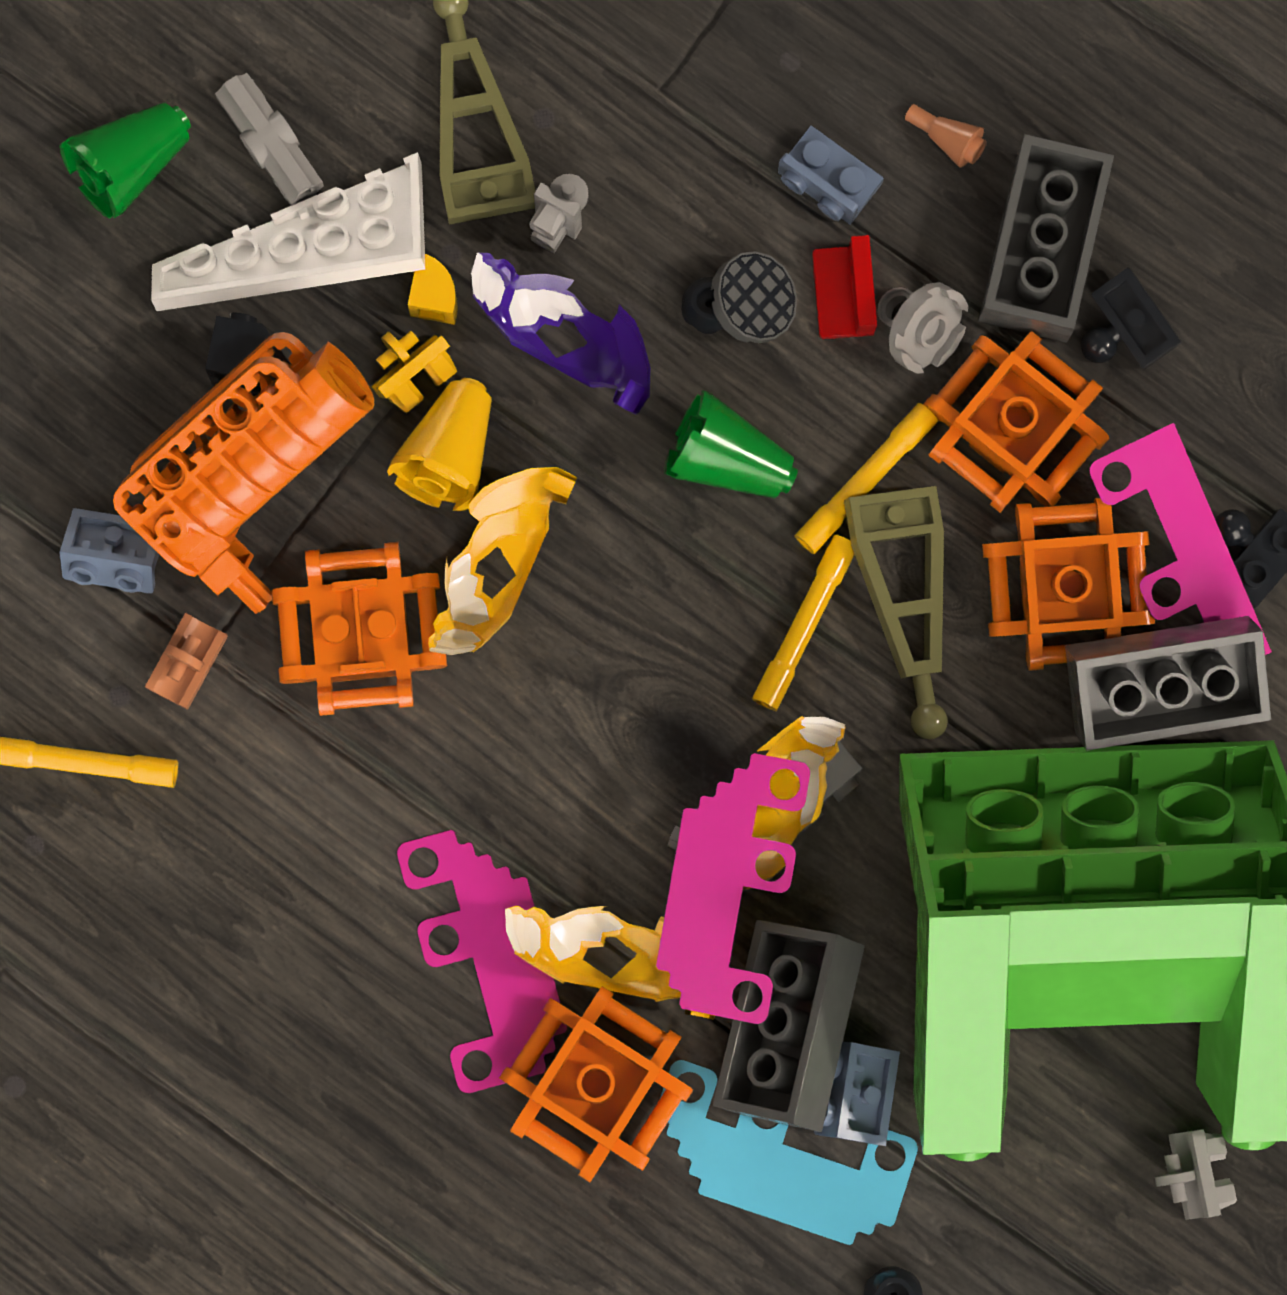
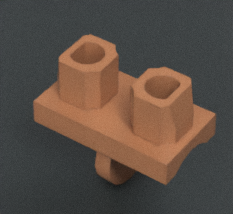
(186, 661)

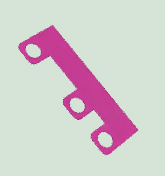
(1203, 560)

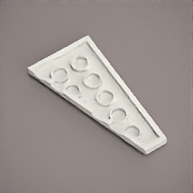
(314, 243)

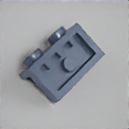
(829, 176)
(107, 553)
(861, 1094)

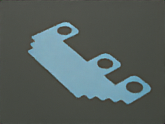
(788, 1185)

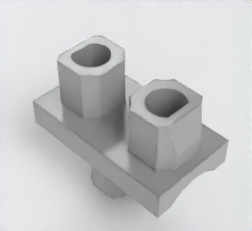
(558, 211)
(1192, 1174)

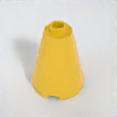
(446, 448)

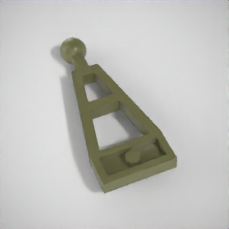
(488, 189)
(897, 517)

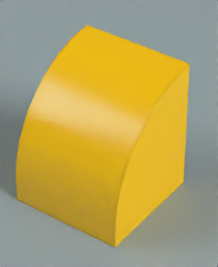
(433, 293)

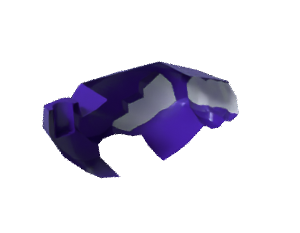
(524, 303)

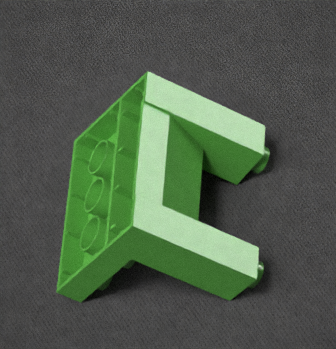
(1097, 900)

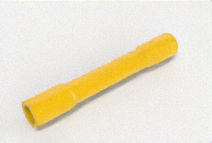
(901, 440)
(782, 669)
(134, 768)

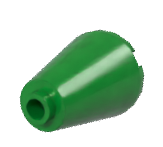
(125, 155)
(728, 452)

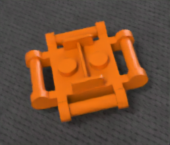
(1016, 420)
(1066, 580)
(358, 629)
(595, 1083)

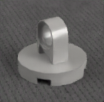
(925, 325)

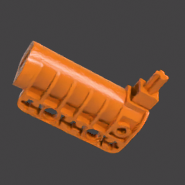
(248, 459)

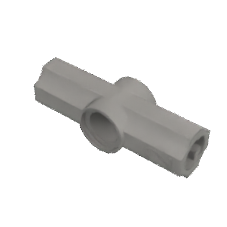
(269, 139)

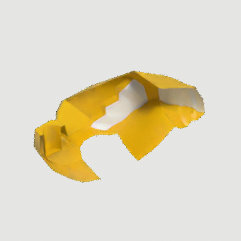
(514, 519)
(807, 741)
(562, 942)

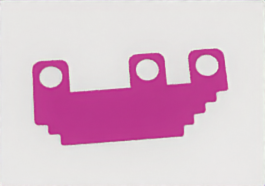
(707, 883)
(510, 986)

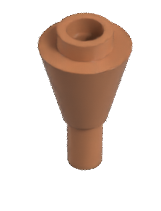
(957, 139)

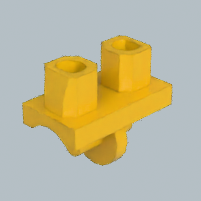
(429, 357)

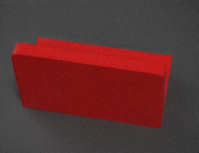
(845, 290)

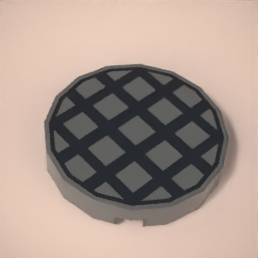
(754, 297)

